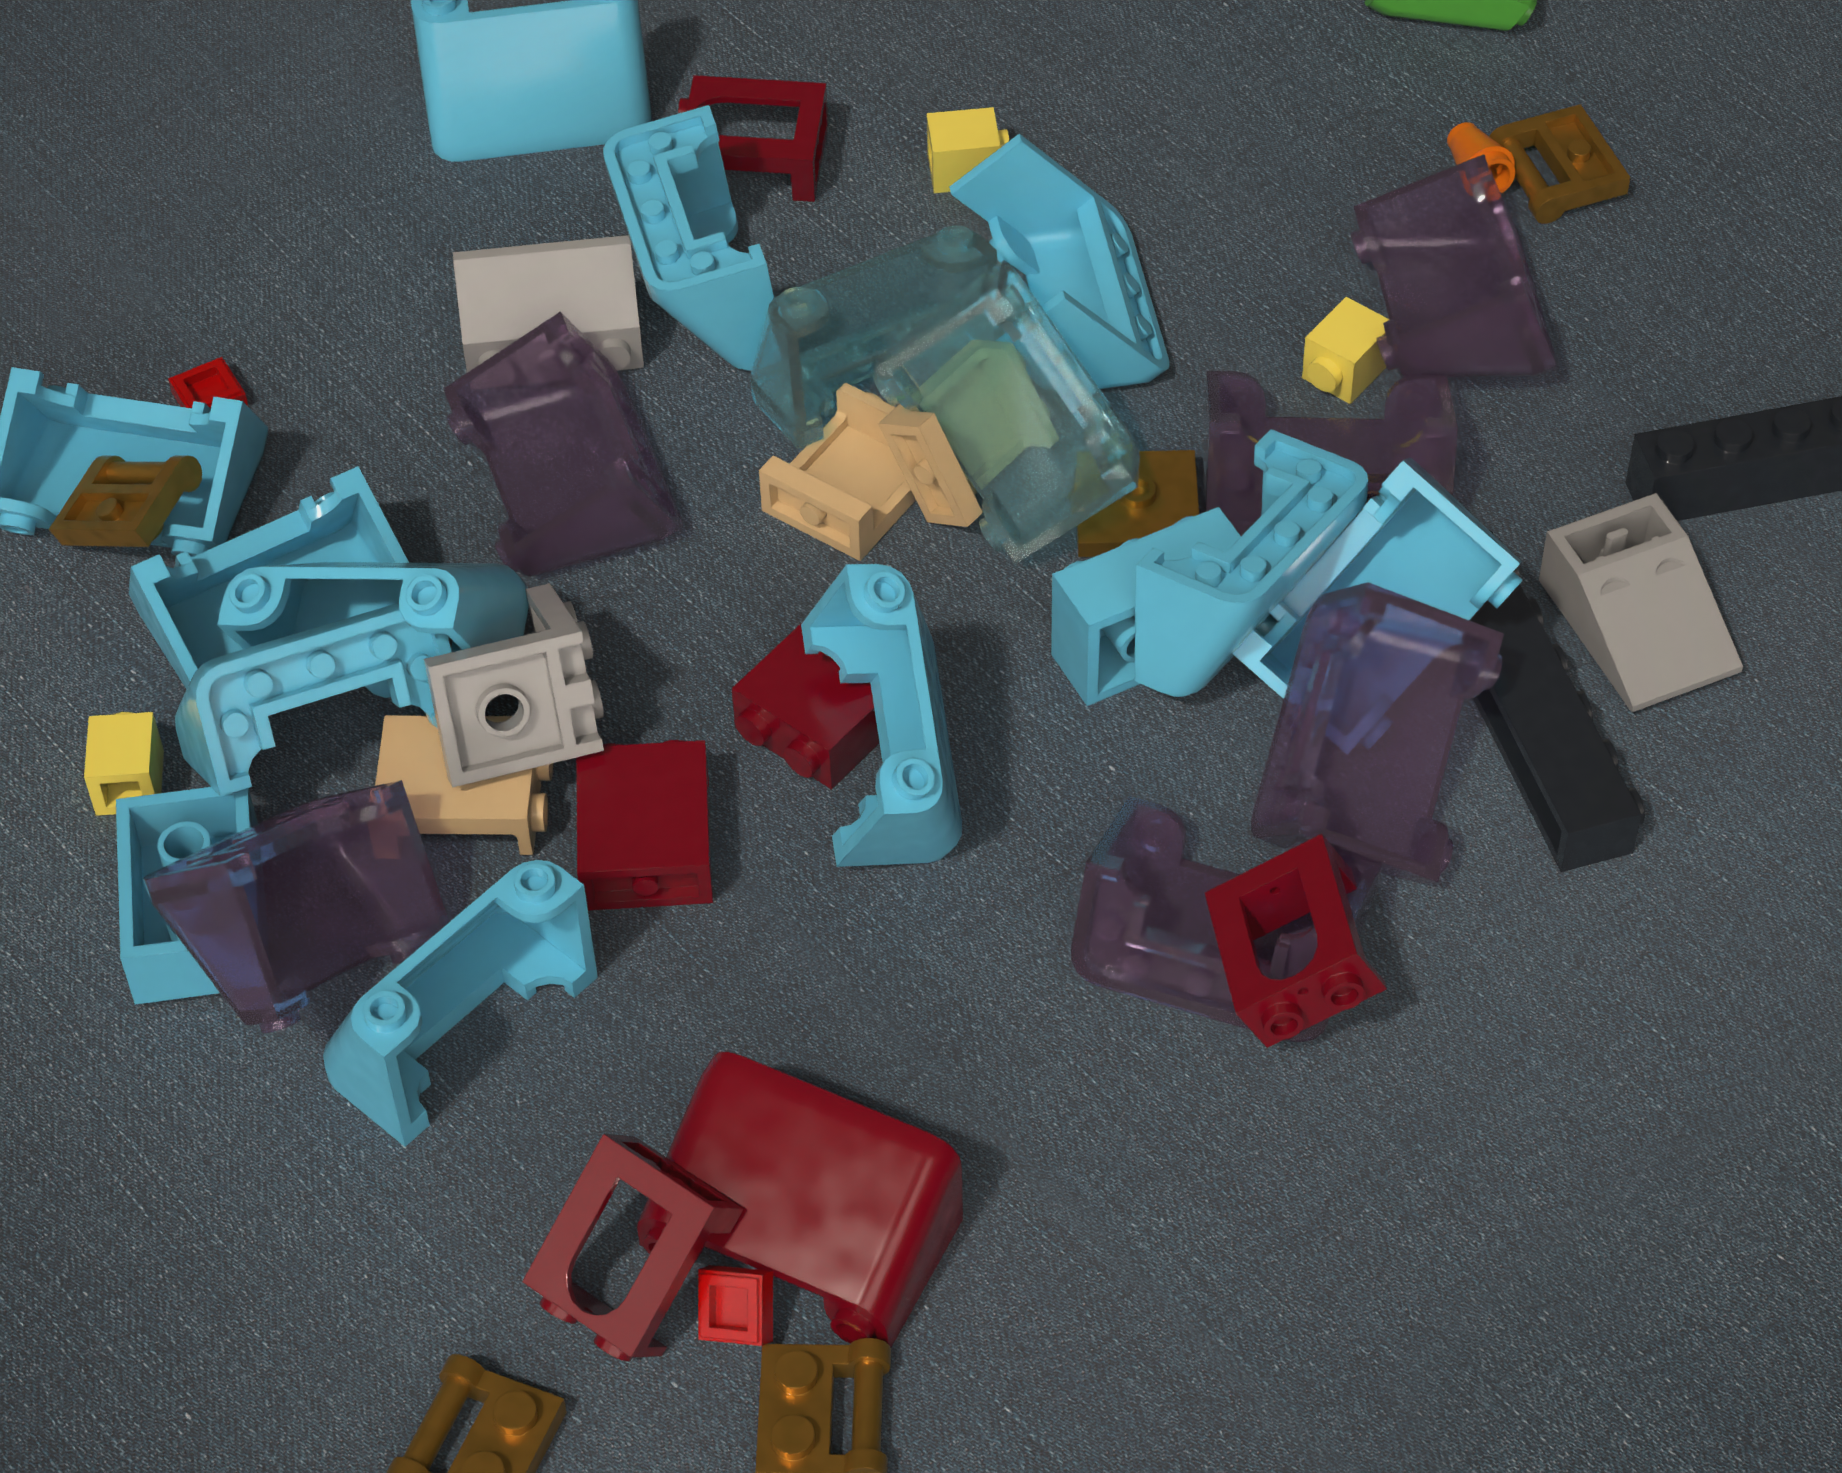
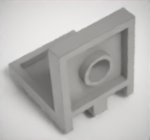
(546, 676)

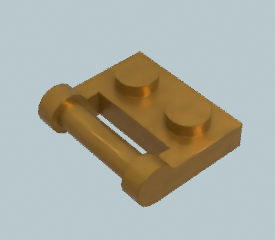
(1575, 155)
(124, 501)
(799, 1407)
(507, 1434)

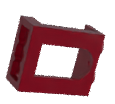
(796, 157)
(1269, 896)
(695, 1214)

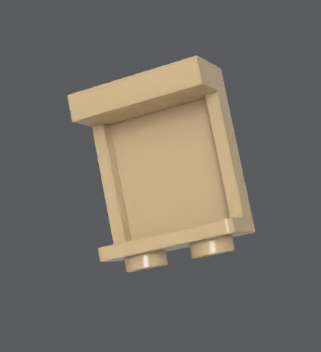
(930, 467)
(844, 485)
(491, 806)

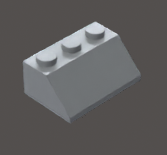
(520, 287)

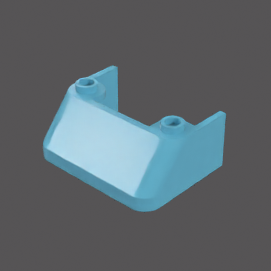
(1074, 260)

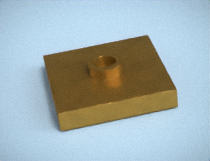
(1163, 497)

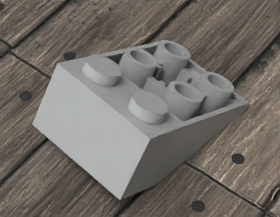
(1639, 601)

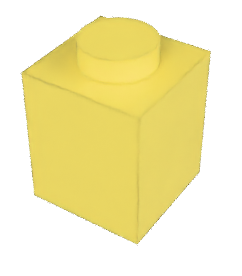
(960, 142)
(1344, 351)
(122, 759)

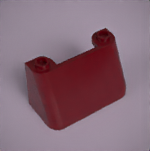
(824, 1189)

